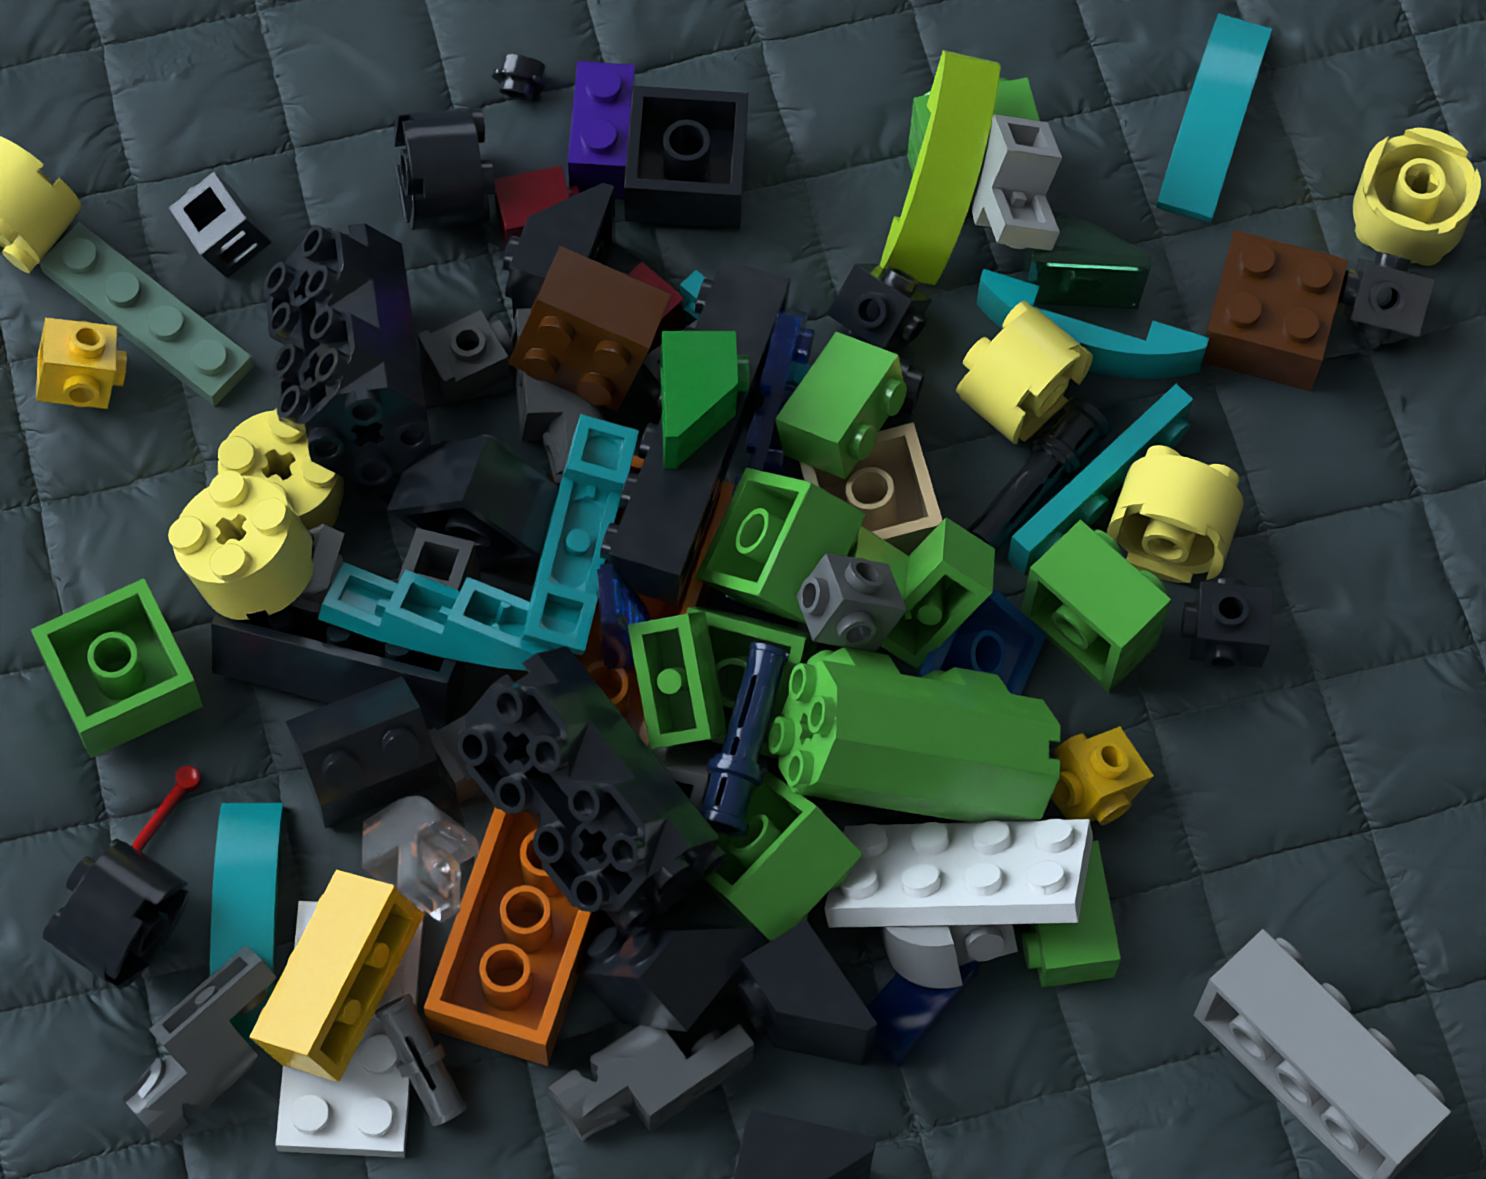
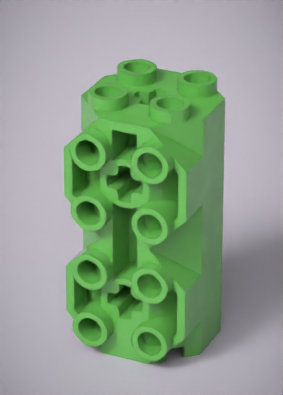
(912, 743)

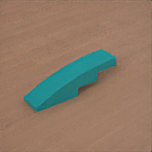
(431, 618)

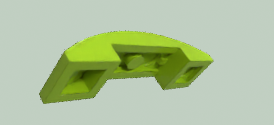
(946, 167)

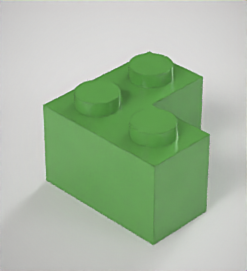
(938, 583)

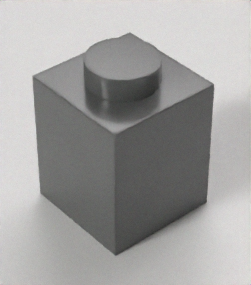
(442, 558)

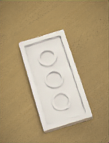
(964, 874)
(371, 1102)

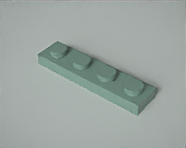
(146, 314)

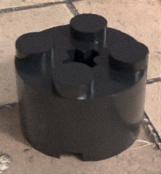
(442, 168)
(117, 912)

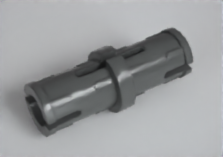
(439, 1098)

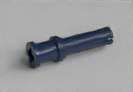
(736, 768)

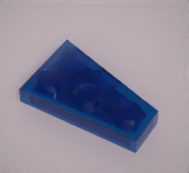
(789, 345)

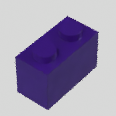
(600, 125)

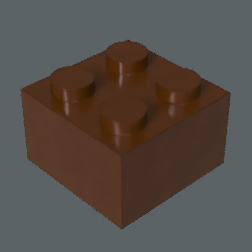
(1274, 310)
(589, 329)

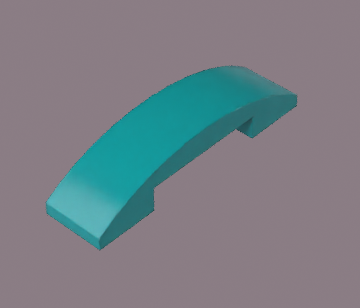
(1213, 118)
(1164, 354)
(584, 507)
(246, 891)

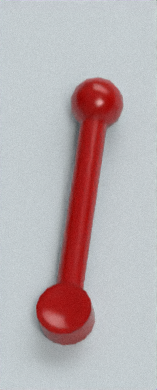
(187, 781)

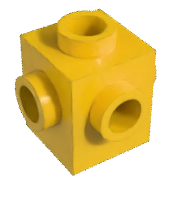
(79, 363)
(1098, 776)

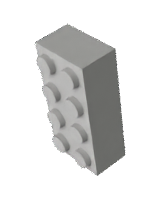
(1321, 1059)

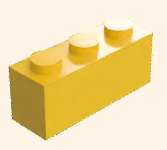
(337, 975)

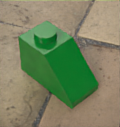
(698, 388)

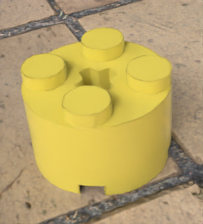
(1416, 196)
(31, 207)
(1022, 373)
(276, 451)
(1177, 515)
(243, 546)

